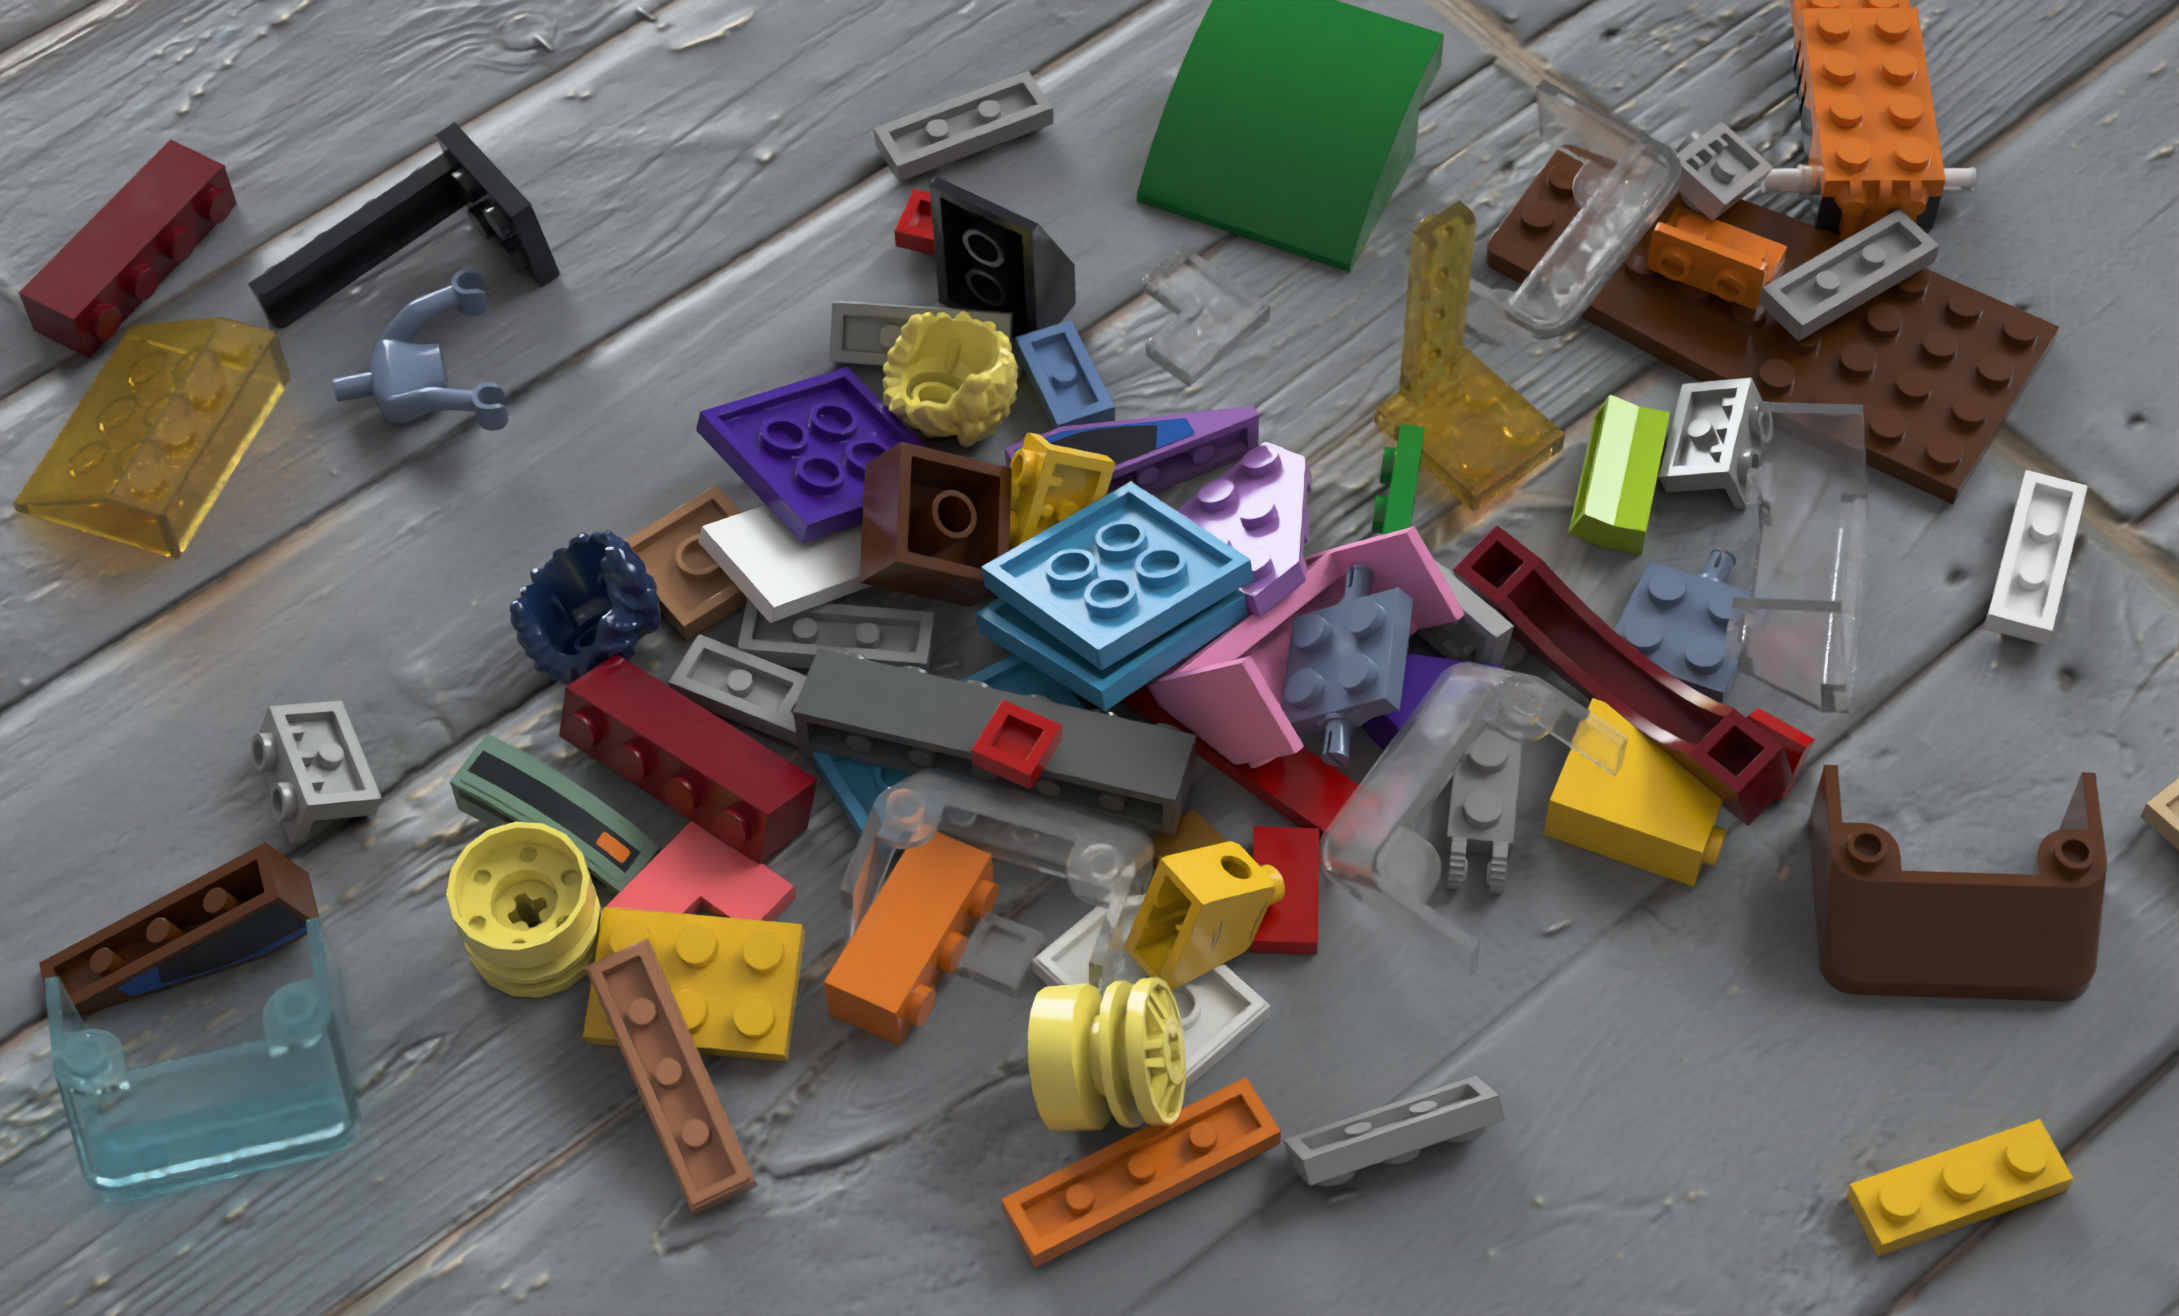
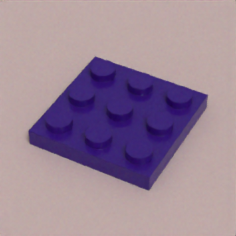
(807, 448)

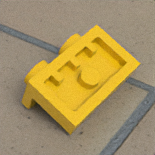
(1052, 485)

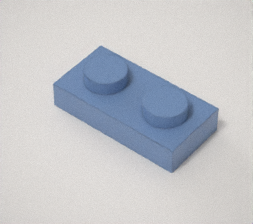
(1064, 376)

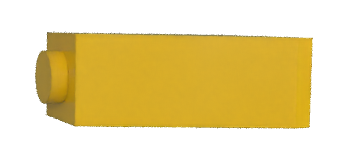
(1644, 815)

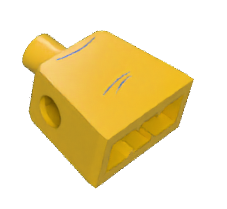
(1201, 911)

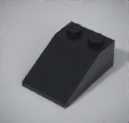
(998, 260)

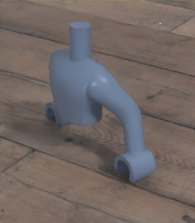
(412, 377)

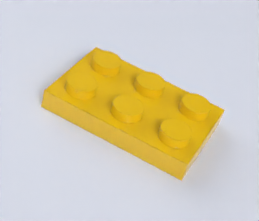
(726, 973)

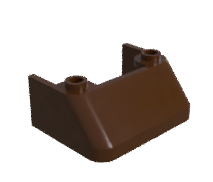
(1957, 930)

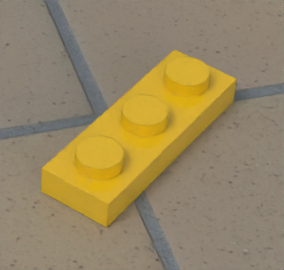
(1959, 1187)

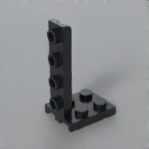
(401, 215)

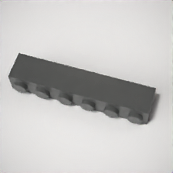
(929, 721)

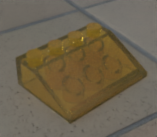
(159, 432)

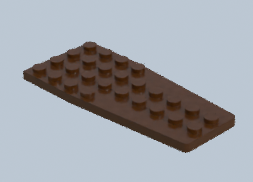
(1922, 357)

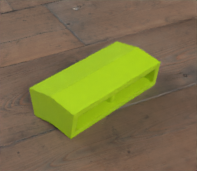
(1619, 475)

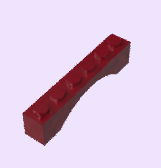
(1564, 634)

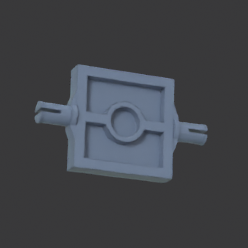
(1683, 623)
(1347, 663)

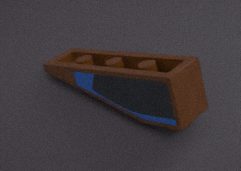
(193, 932)

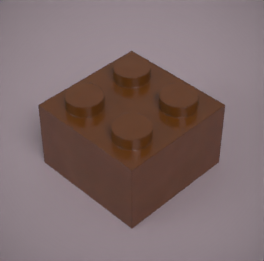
(933, 523)

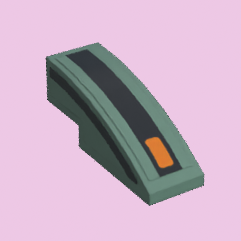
(511, 786)

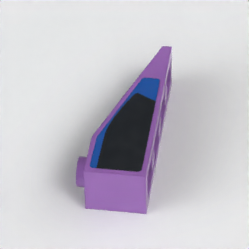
(1162, 448)

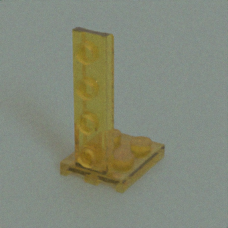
(1475, 424)

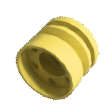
(519, 878)
(1106, 1055)

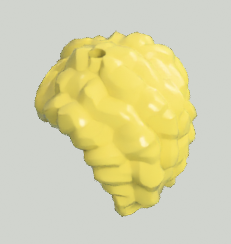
(951, 376)

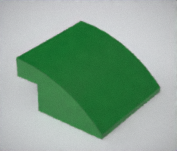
(1292, 123)

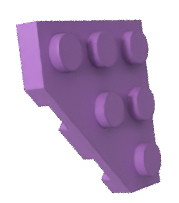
(1263, 515)

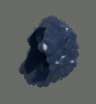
(585, 606)

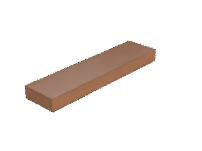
(671, 1077)

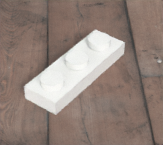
(2036, 557)

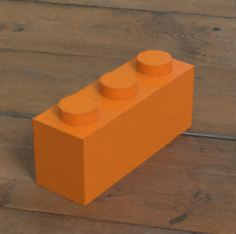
(911, 938)

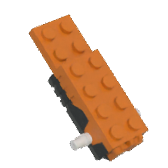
(1865, 117)

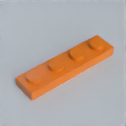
(1140, 1172)

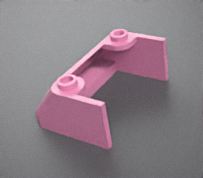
(1236, 681)

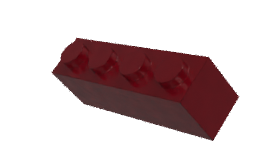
(128, 248)
(687, 758)

